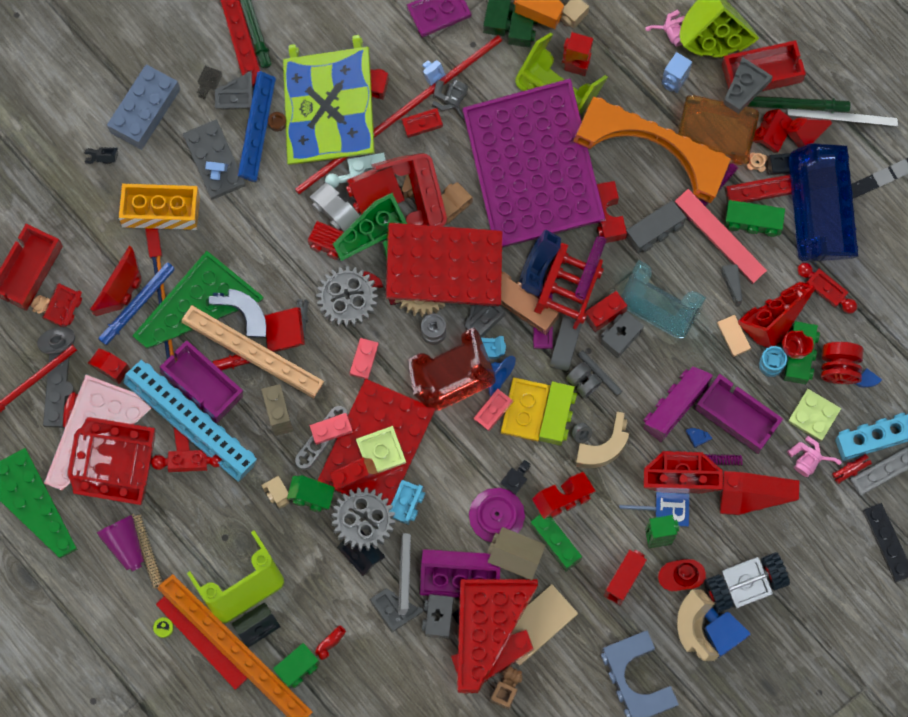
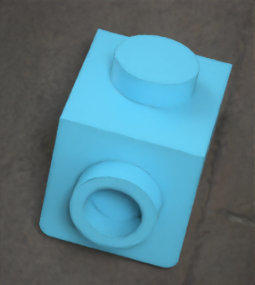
(494, 347)

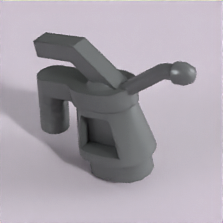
(454, 95)

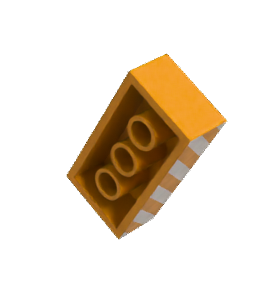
(159, 206)

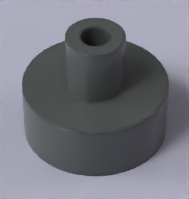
(581, 432)

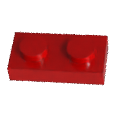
(422, 123)

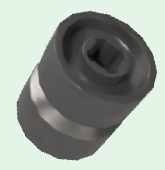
(433, 329)
(579, 374)

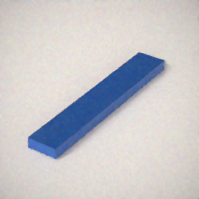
(256, 126)

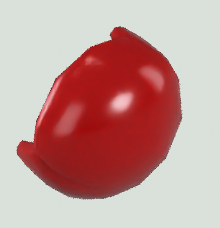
(797, 344)

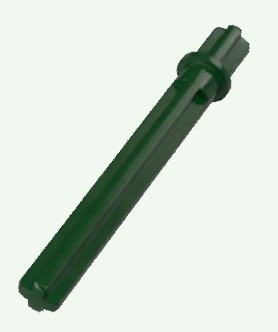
(258, 40)
(801, 103)

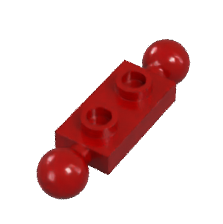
(827, 288)
(185, 461)

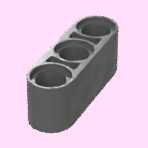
(565, 344)

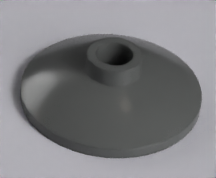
(56, 340)

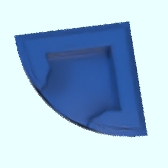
(869, 379)
(698, 436)

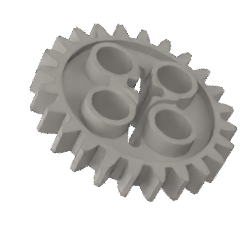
(351, 312)
(374, 505)

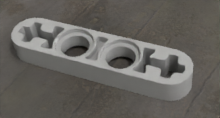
(302, 454)

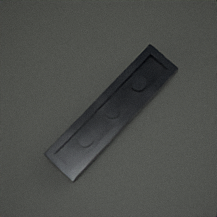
(887, 541)

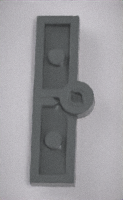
(56, 393)

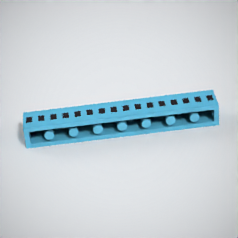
(189, 419)

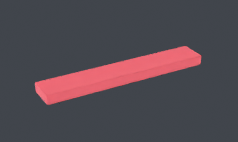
(720, 236)

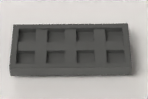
(210, 145)

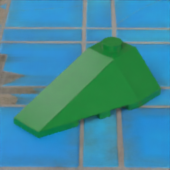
(369, 227)

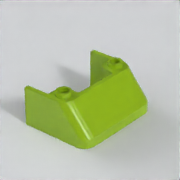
(537, 73)
(246, 592)

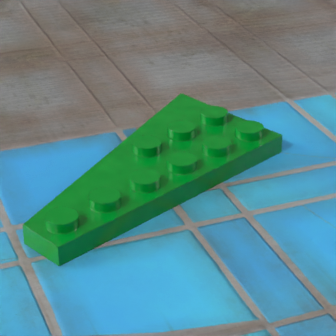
(31, 503)

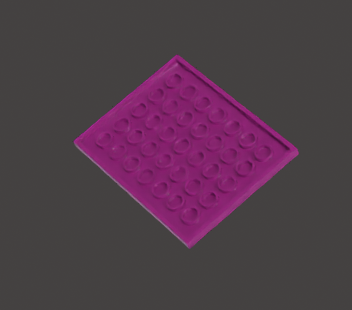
(531, 166)

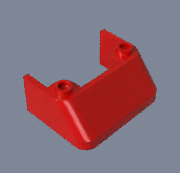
(424, 186)

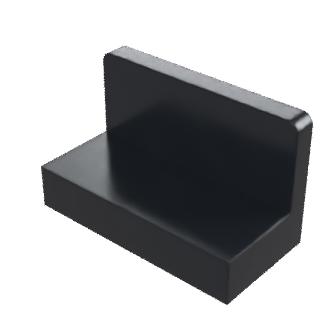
(363, 559)
(256, 625)

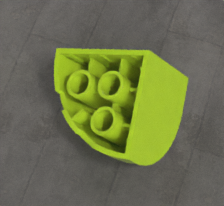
(715, 29)

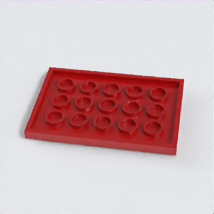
(444, 264)
(372, 411)

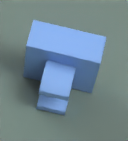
(433, 71)
(216, 169)

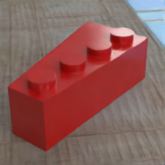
(515, 649)

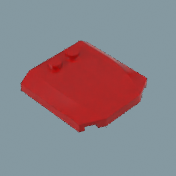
(111, 460)

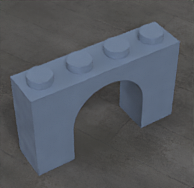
(617, 658)

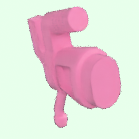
(671, 27)
(808, 462)

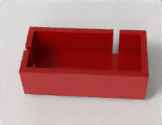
(776, 60)
(27, 266)

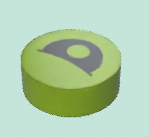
(163, 627)

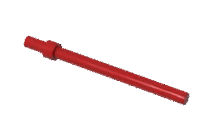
(36, 377)

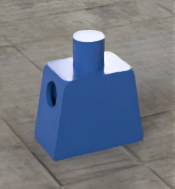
(724, 631)

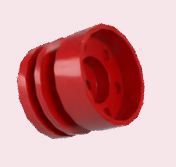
(842, 363)

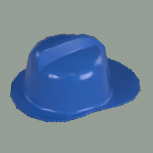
(502, 372)

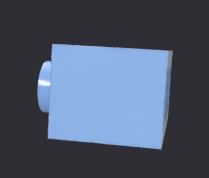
(676, 73)

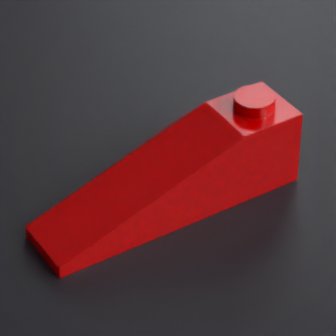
(772, 321)
(754, 492)

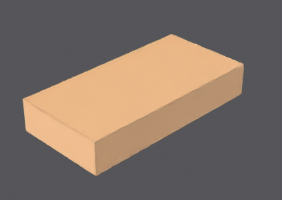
(733, 336)

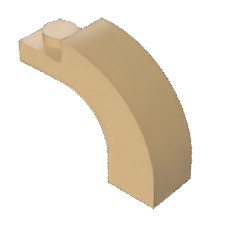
(601, 455)
(690, 625)

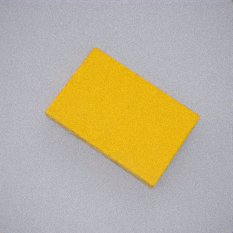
(527, 411)

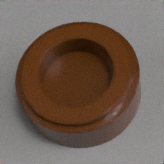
(277, 121)

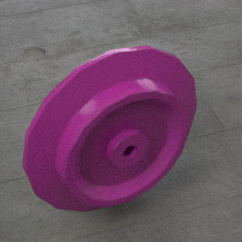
(489, 503)

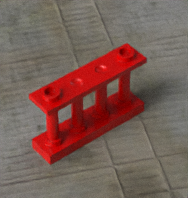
(552, 287)

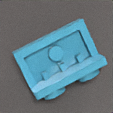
(406, 501)

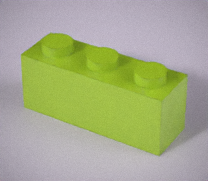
(557, 413)

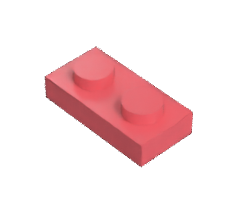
(364, 358)
(493, 409)
(331, 428)

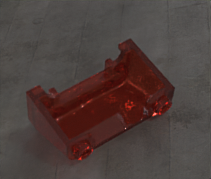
(452, 374)

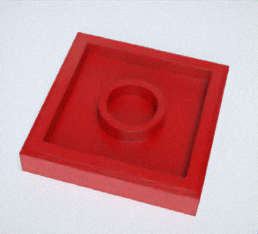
(284, 329)

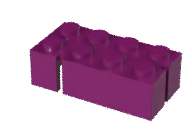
(201, 381)
(738, 414)

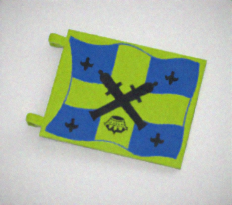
(328, 104)

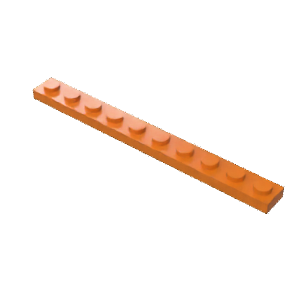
(233, 648)

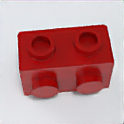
(773, 130)
(62, 305)

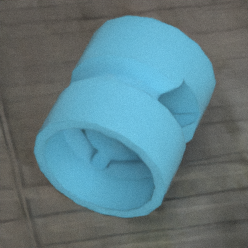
(772, 361)

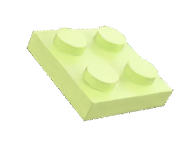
(814, 415)
(382, 449)

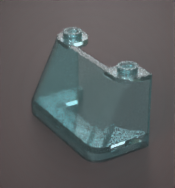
(658, 306)

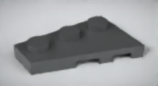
(746, 85)

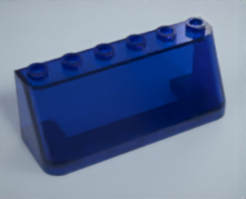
(823, 202)

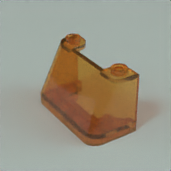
(719, 127)

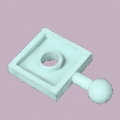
(356, 167)

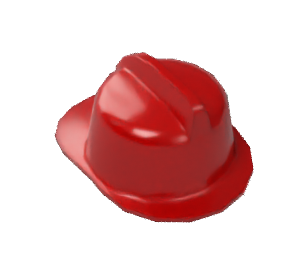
(681, 575)

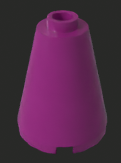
(123, 542)

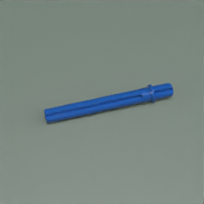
(115, 327)

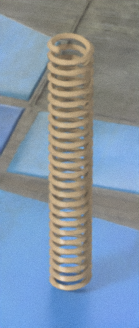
(148, 551)

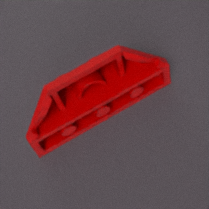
(119, 286)
(683, 473)

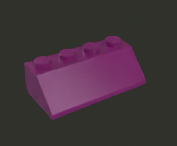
(677, 403)
(444, 570)

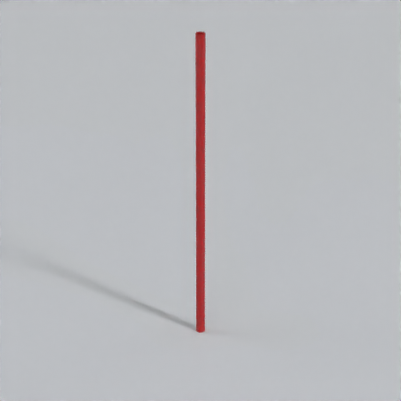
(404, 110)

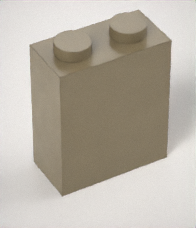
(277, 410)
(515, 553)

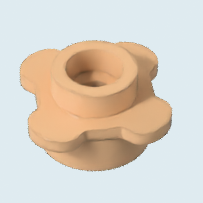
(757, 157)
(40, 304)

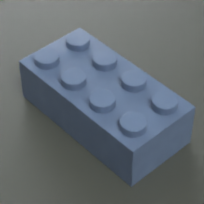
(143, 107)

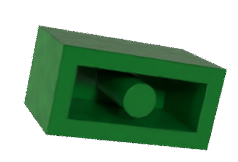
(311, 493)
(296, 666)

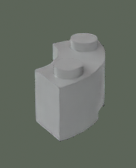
(332, 206)

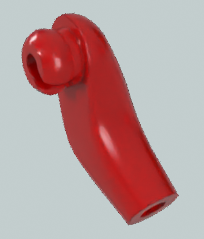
(68, 407)
(329, 642)

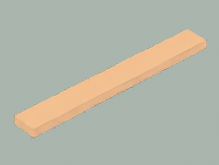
(252, 351)

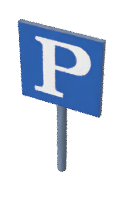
(668, 504)

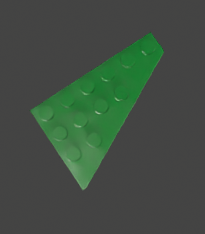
(195, 287)

